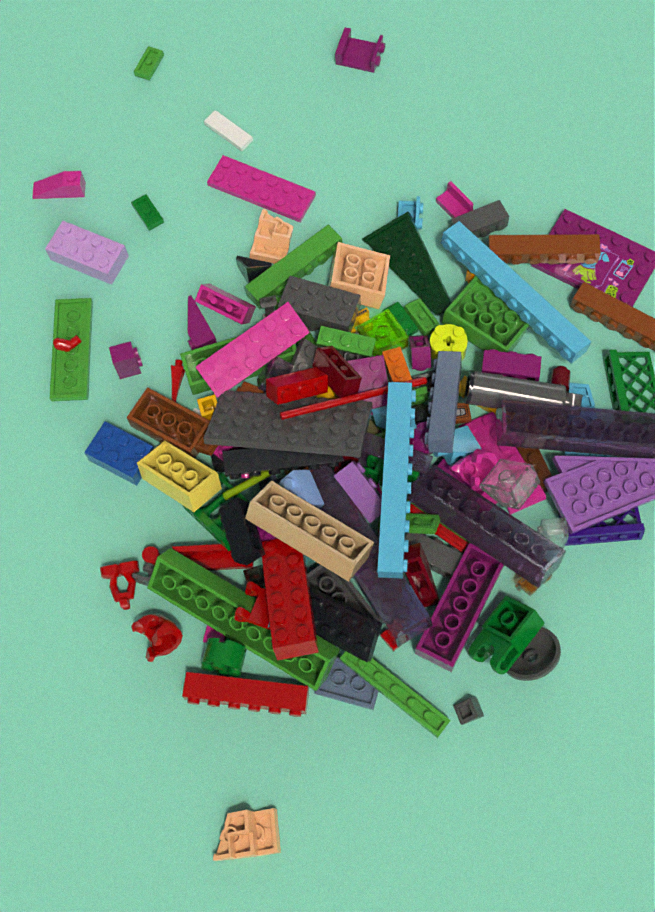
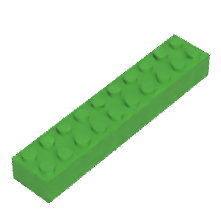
(215, 604)

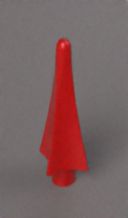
(177, 374)

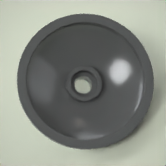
(544, 650)

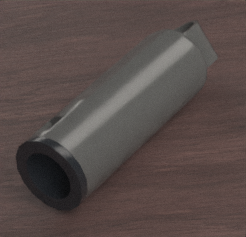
(491, 388)

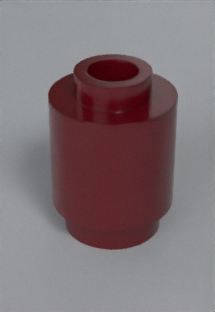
(561, 376)

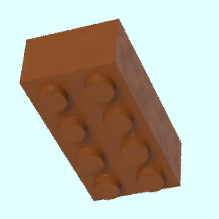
(168, 422)

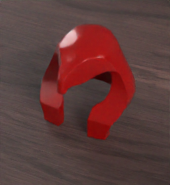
(161, 633)

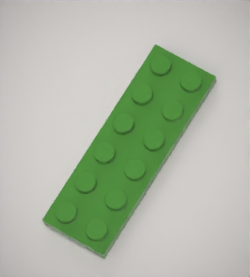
(71, 368)

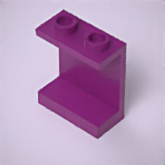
(359, 53)

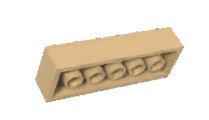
(309, 530)

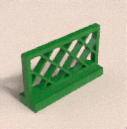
(617, 384)

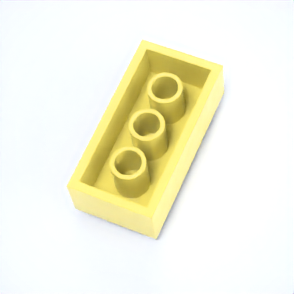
(179, 476)

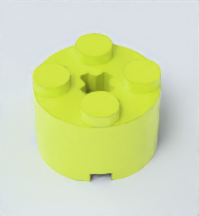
(448, 338)

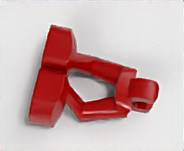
(114, 571)

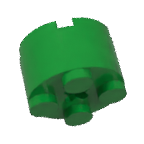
(223, 657)

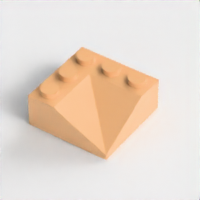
(360, 273)

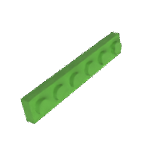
(398, 693)

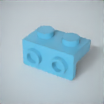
(414, 208)

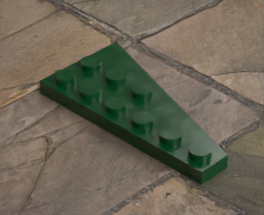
(411, 260)

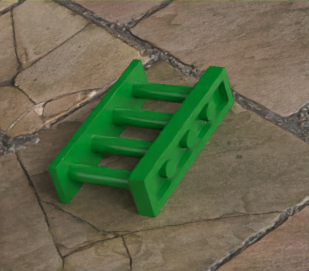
(213, 526)

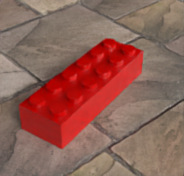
(288, 601)

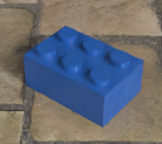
(118, 452)

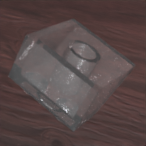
(510, 483)

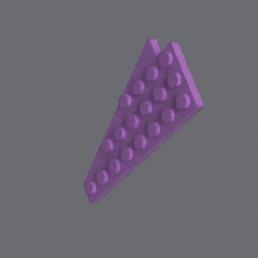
(599, 487)

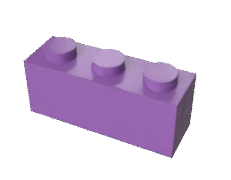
(361, 490)

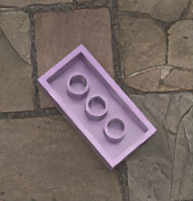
(87, 252)

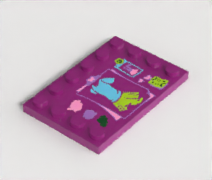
(622, 266)

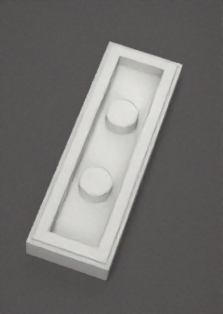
(228, 130)

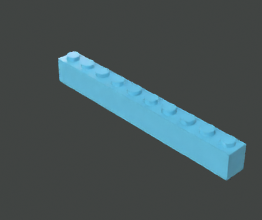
(515, 292)
(395, 481)

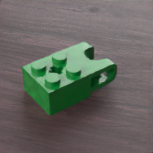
(506, 634)

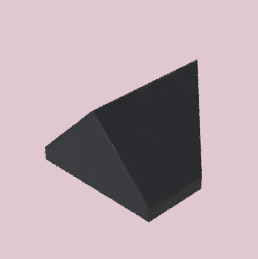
(251, 268)

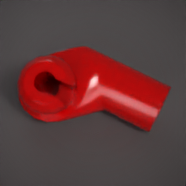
(66, 345)

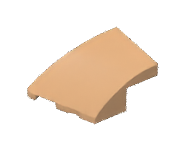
(271, 239)
(249, 835)

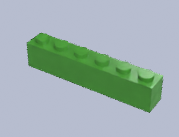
(297, 263)

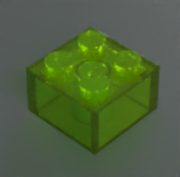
(386, 331)

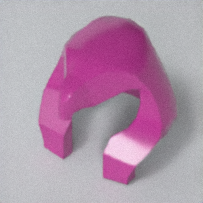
(474, 467)

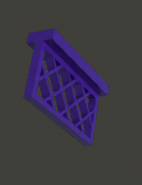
(608, 533)

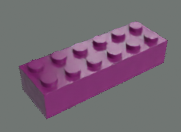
(459, 608)

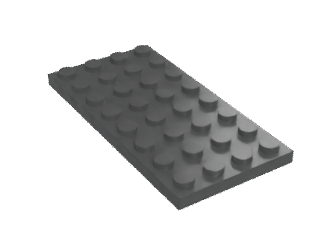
(255, 422)

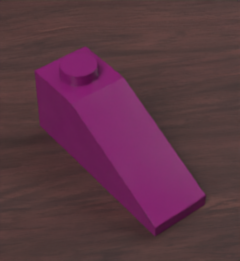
(198, 329)

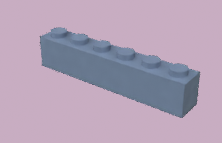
(445, 402)

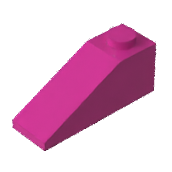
(61, 185)

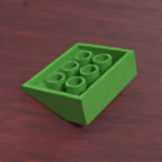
(485, 318)

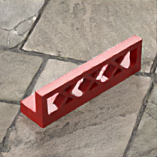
(211, 557)

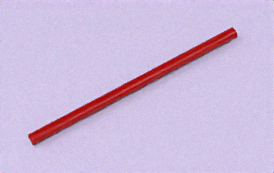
(345, 400)

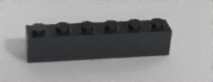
(257, 461)

